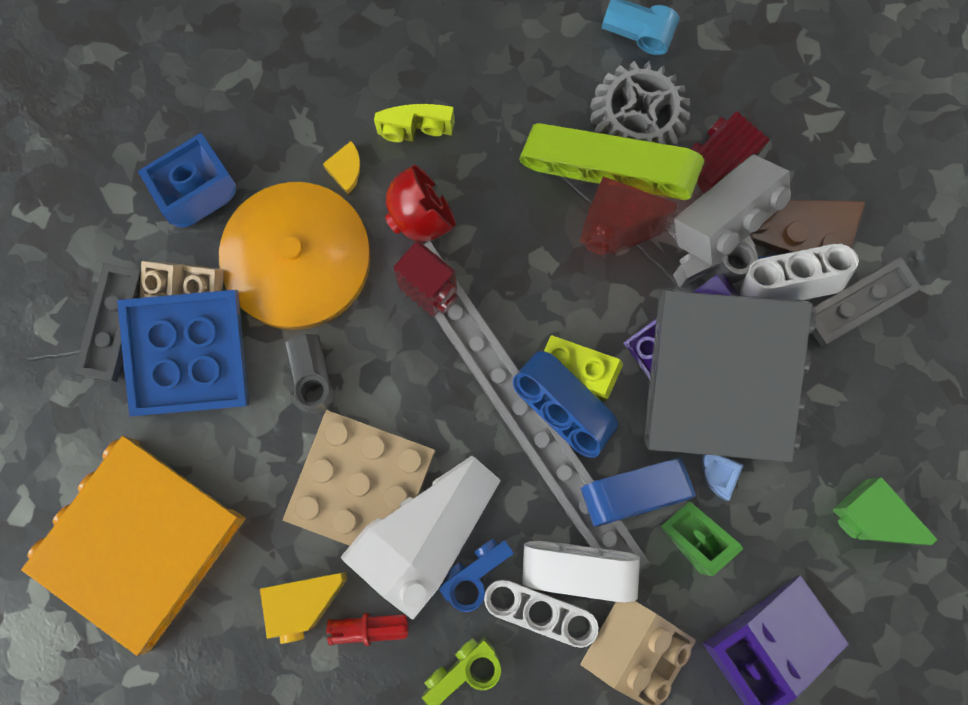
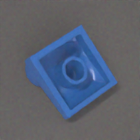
(188, 182)

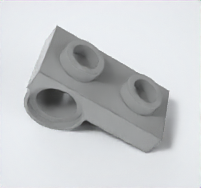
(695, 268)

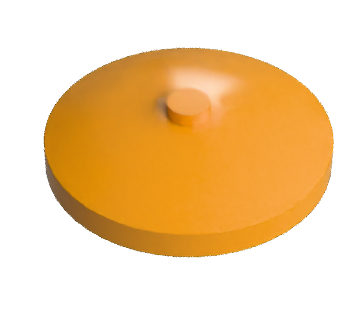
(295, 255)

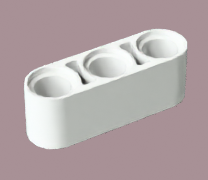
(819, 269)
(581, 571)
(557, 624)

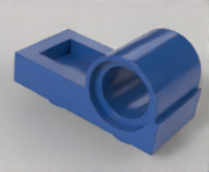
(488, 557)

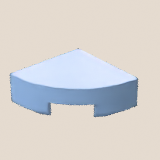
(721, 474)

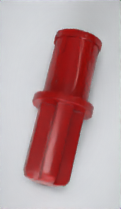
(367, 629)

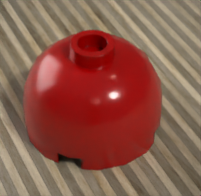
(416, 207)

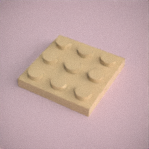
(355, 478)

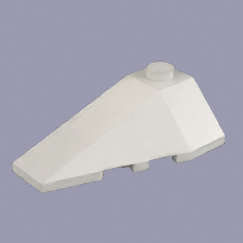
(418, 543)

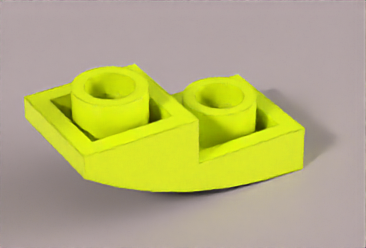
(401, 121)

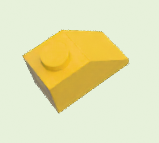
(298, 605)

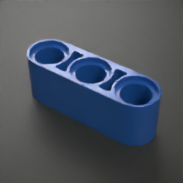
(565, 404)
(637, 492)

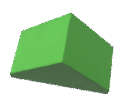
(701, 539)

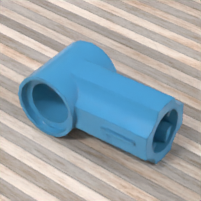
(649, 27)

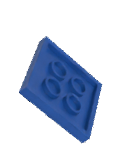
(183, 352)

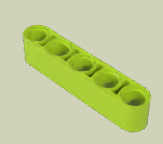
(591, 155)

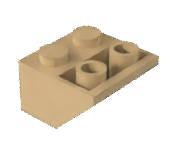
(638, 653)

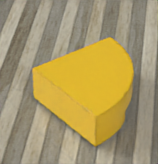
(344, 167)

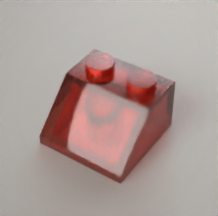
(623, 217)

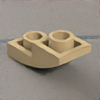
(178, 279)

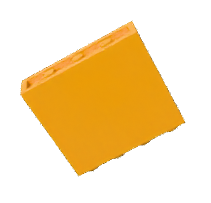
(132, 545)

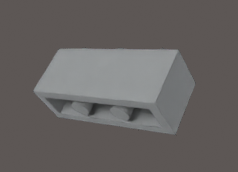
(733, 209)

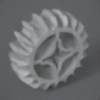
(643, 91)

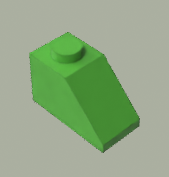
(880, 515)

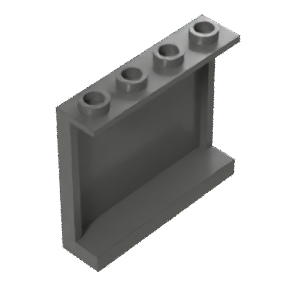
(728, 375)

